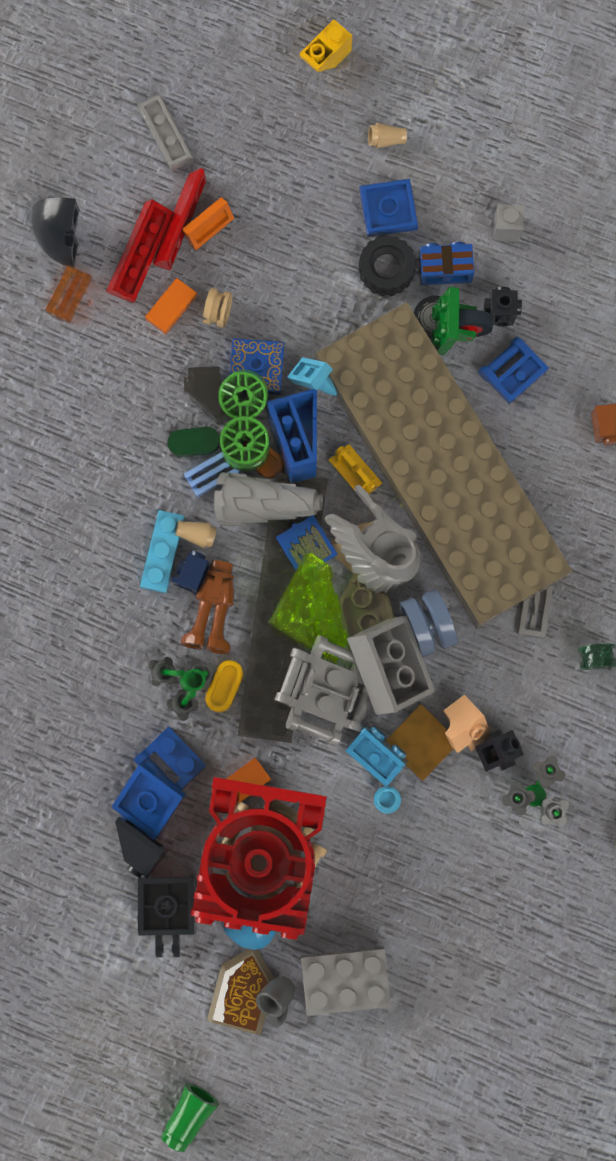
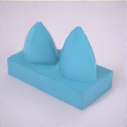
(313, 375)

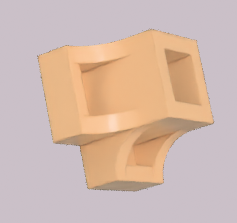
(466, 726)

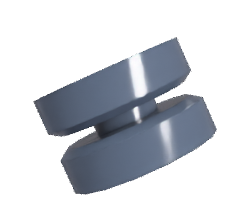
(430, 622)

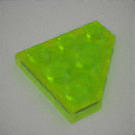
(311, 607)

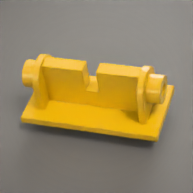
(354, 469)

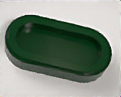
(193, 441)

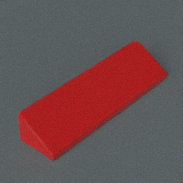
(181, 217)
(140, 251)

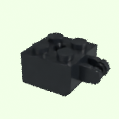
(154, 920)

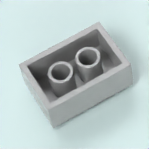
(391, 665)
(345, 981)

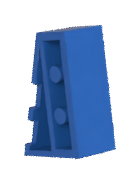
(295, 432)

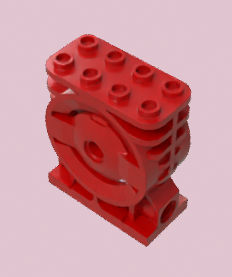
(216, 897)

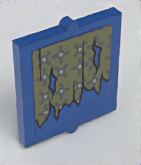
(306, 538)

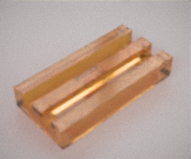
(50, 309)

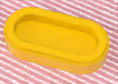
(224, 686)

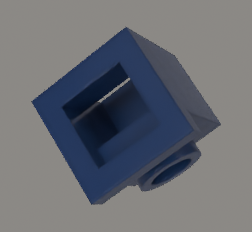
(191, 572)

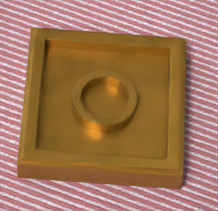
(423, 741)

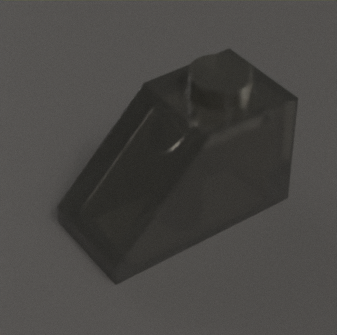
(203, 389)

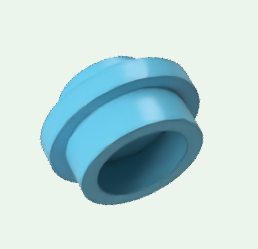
(387, 799)

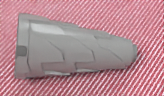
(260, 500)

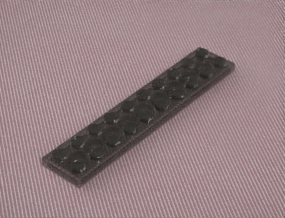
(271, 648)

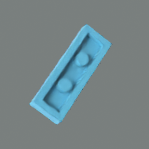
(161, 553)

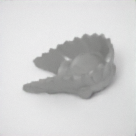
(380, 554)

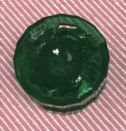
(597, 656)

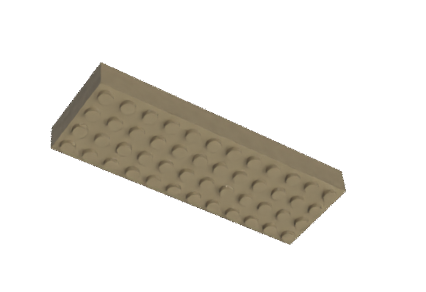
(443, 466)

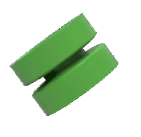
(231, 399)
(233, 437)

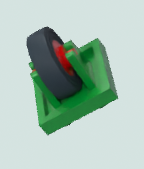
(457, 321)

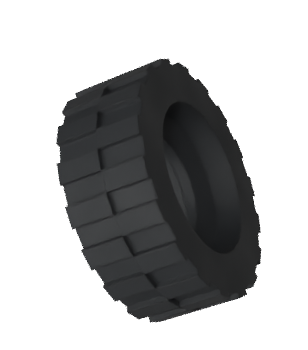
(392, 246)

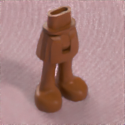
(215, 592)

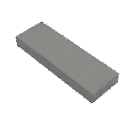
(165, 132)

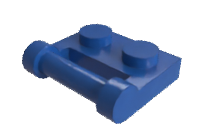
(519, 376)
(175, 755)

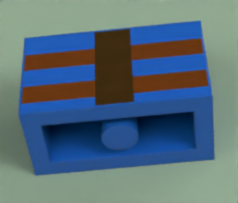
(446, 263)

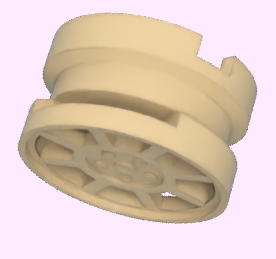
(217, 307)

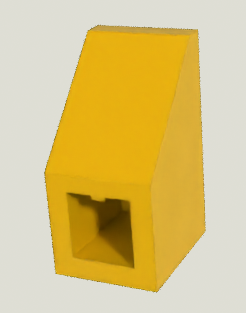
(328, 47)

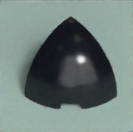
(55, 227)

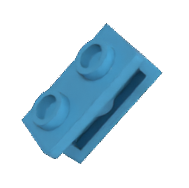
(377, 755)

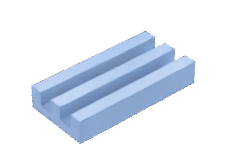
(202, 467)

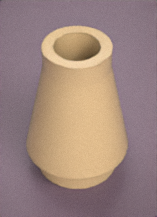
(384, 135)
(198, 533)

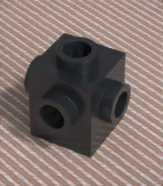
(503, 306)
(499, 750)

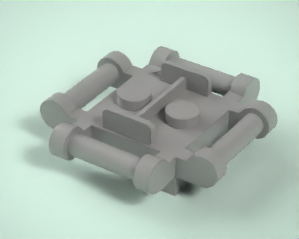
(323, 692)

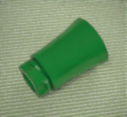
(188, 1117)

